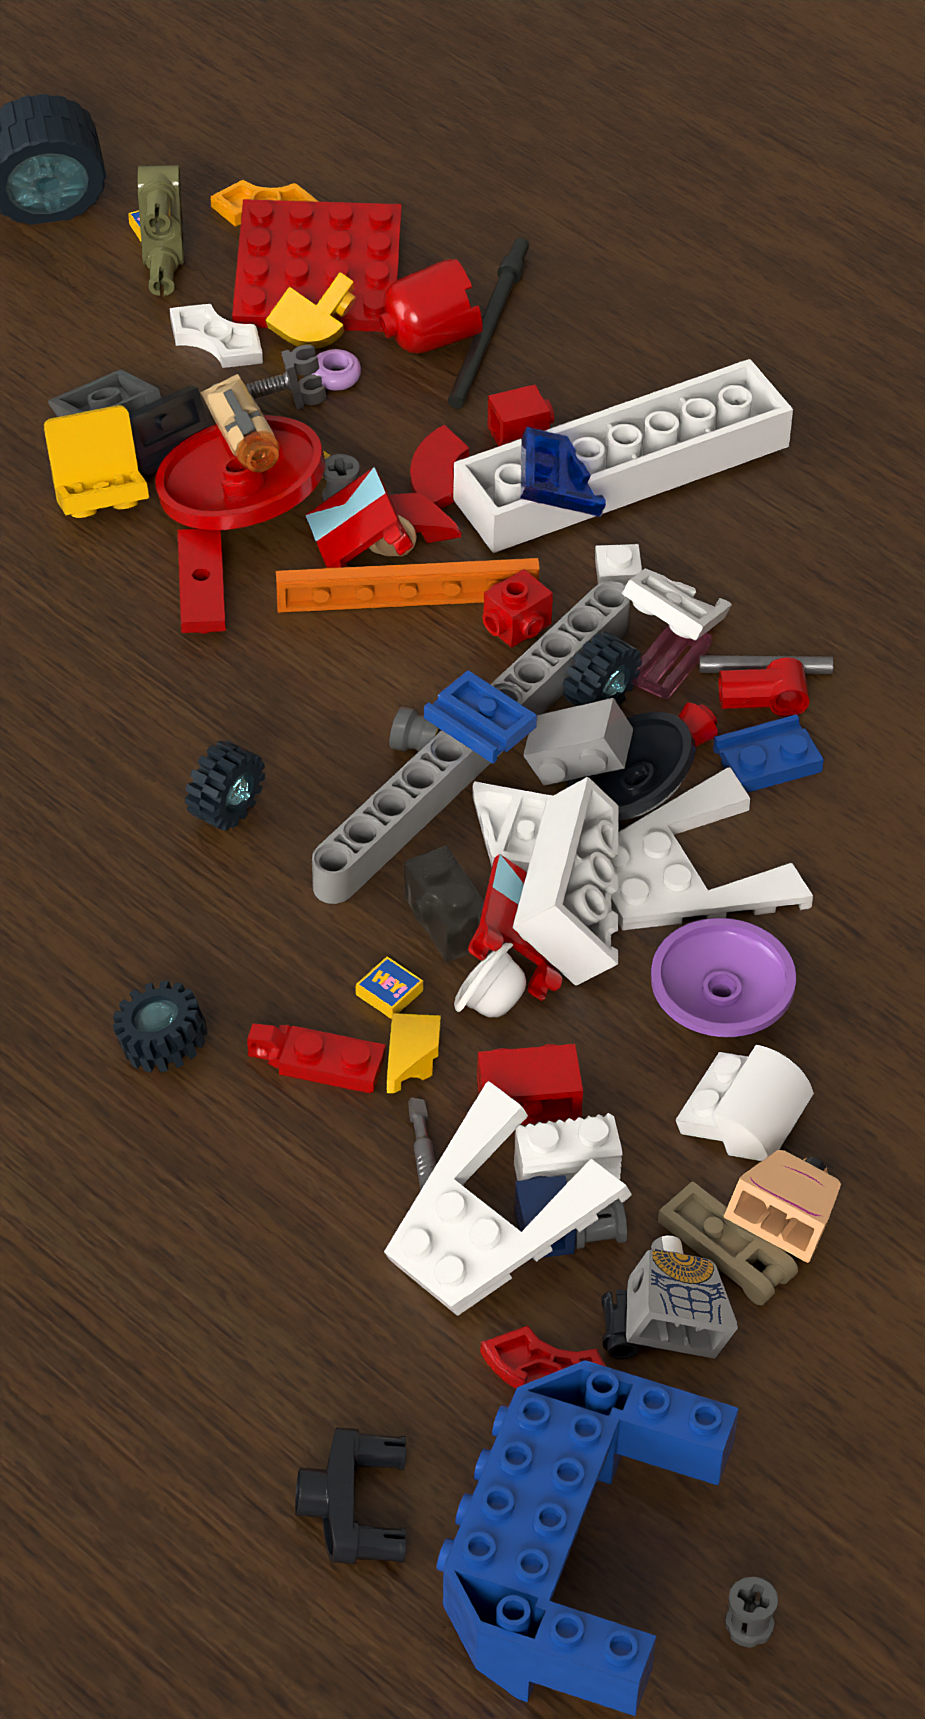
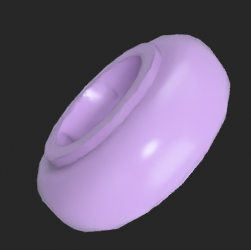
(338, 360)

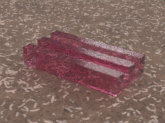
(680, 672)

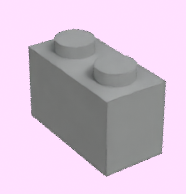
(579, 742)

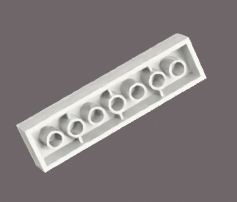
(633, 451)

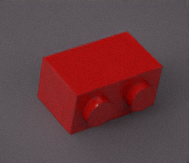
(537, 1078)

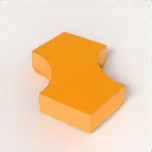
(230, 200)

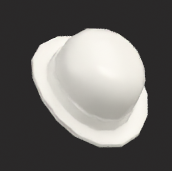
(492, 985)

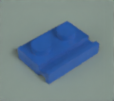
(480, 716)
(769, 753)

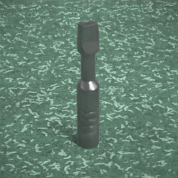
(423, 1145)

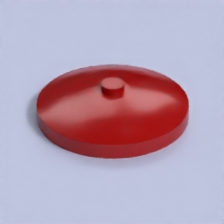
(211, 489)

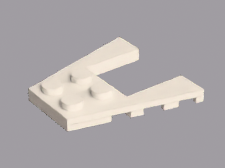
(662, 885)
(462, 1245)

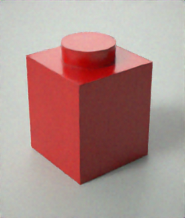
(515, 410)

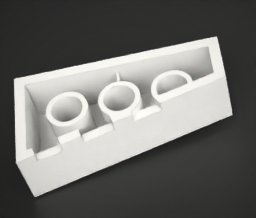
(571, 883)

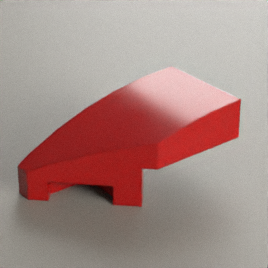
(425, 517)

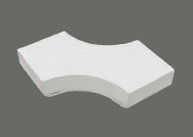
(228, 341)

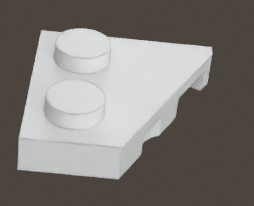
(674, 604)
(509, 821)

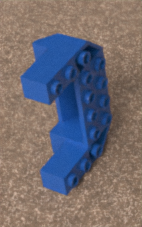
(528, 1511)

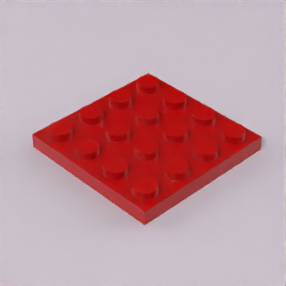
(307, 248)

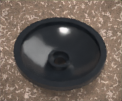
(654, 766)

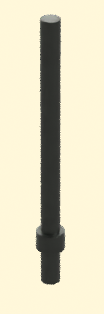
(509, 274)

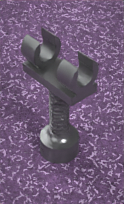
(307, 390)

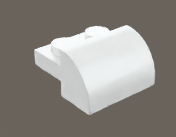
(747, 1102)

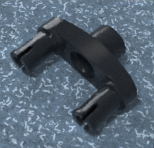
(331, 1496)

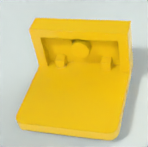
(94, 461)

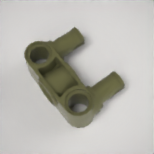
(161, 224)

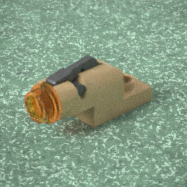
(242, 424)

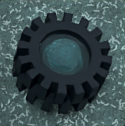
(602, 671)
(224, 785)
(160, 1026)

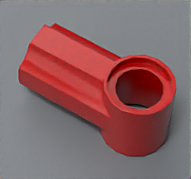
(778, 686)

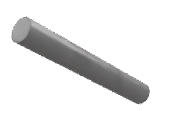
(716, 663)

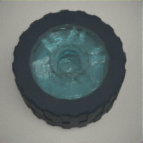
(48, 160)

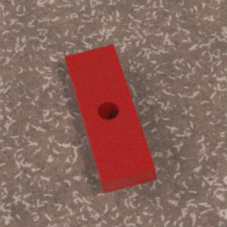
(201, 581)

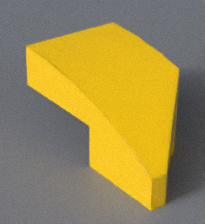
(412, 1048)

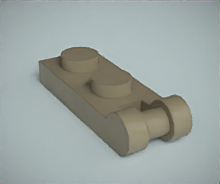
(701, 1224)

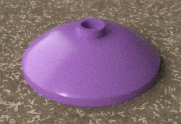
(726, 961)

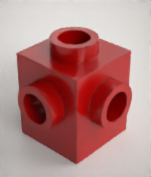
(517, 608)

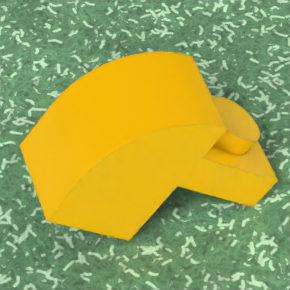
(311, 324)

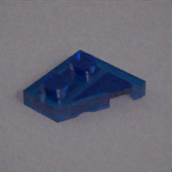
(555, 475)

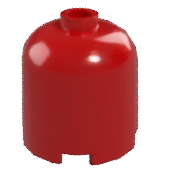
(430, 308)

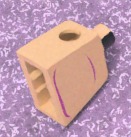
(785, 1202)

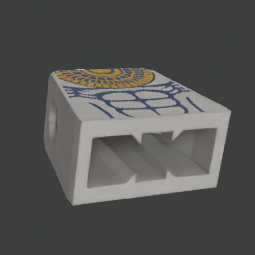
(678, 1302)

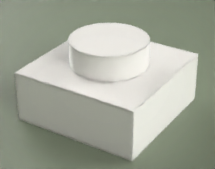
(617, 562)

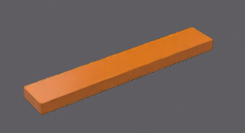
(394, 584)

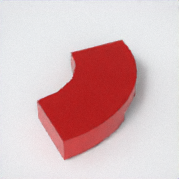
(434, 466)
(523, 1357)

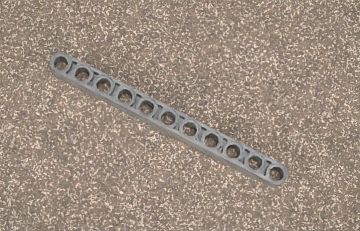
(446, 765)

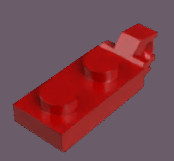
(318, 1056)

